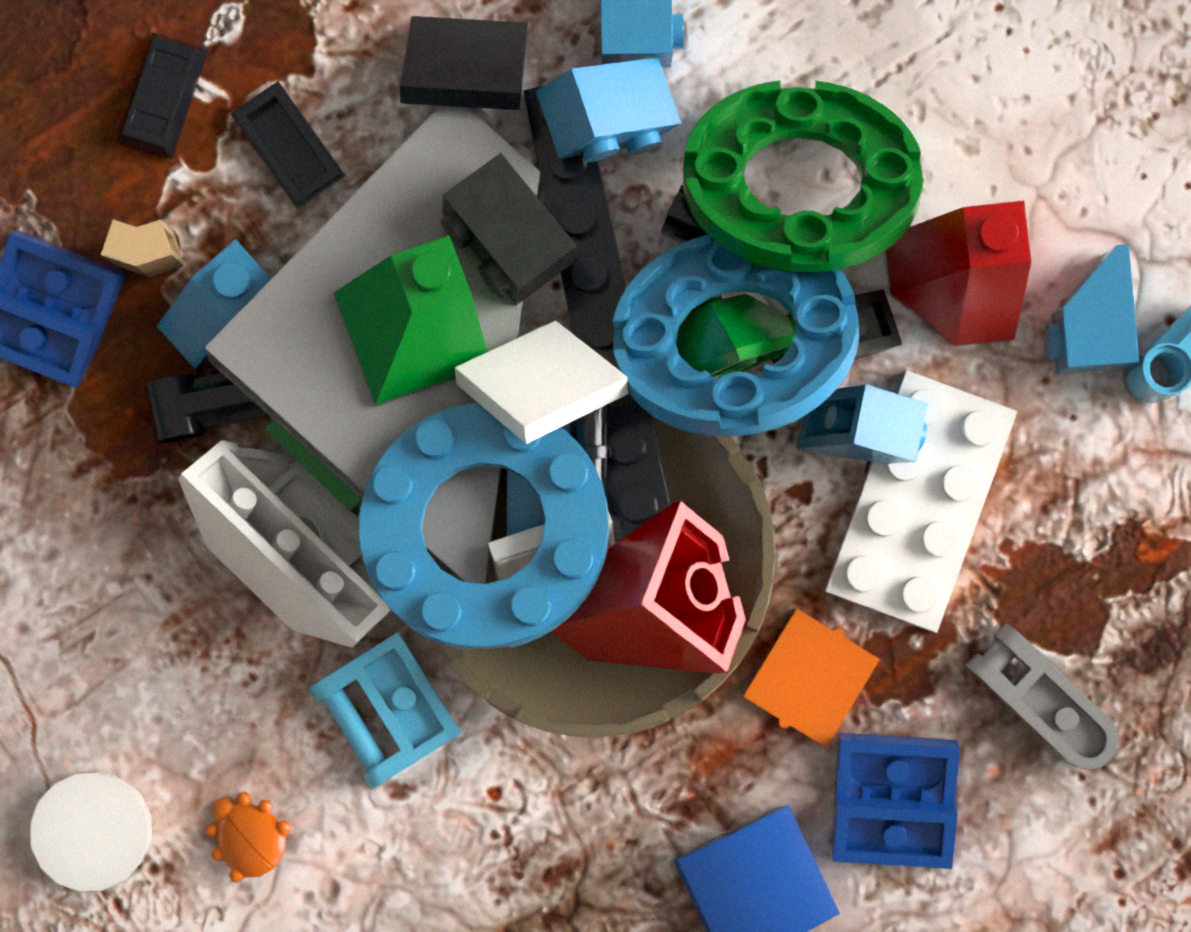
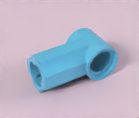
(1174, 351)

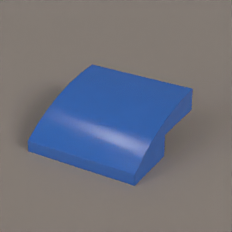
(53, 307)
(895, 800)
(757, 879)

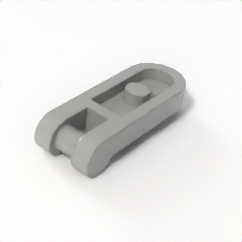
(1047, 701)

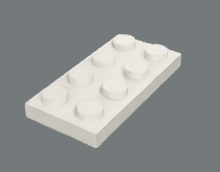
(921, 514)

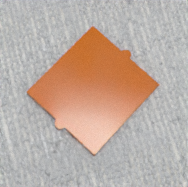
(811, 677)

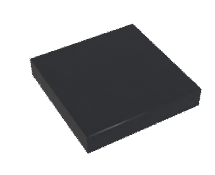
(464, 63)

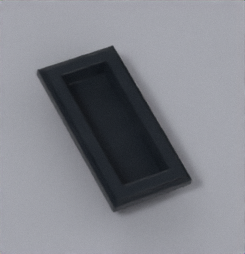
(162, 96)
(287, 145)

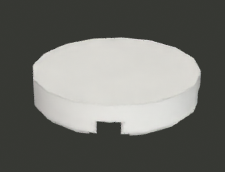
(90, 831)

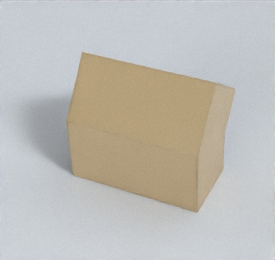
(143, 249)

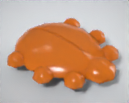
(247, 836)

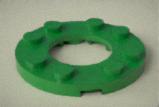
(806, 240)

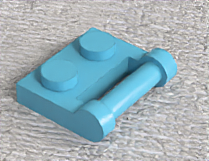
(402, 700)

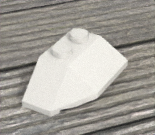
(284, 540)

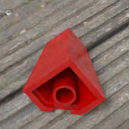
(965, 271)
(661, 599)

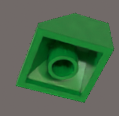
(411, 320)
(733, 335)

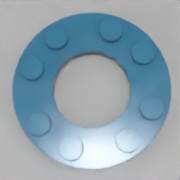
(738, 402)
(501, 611)

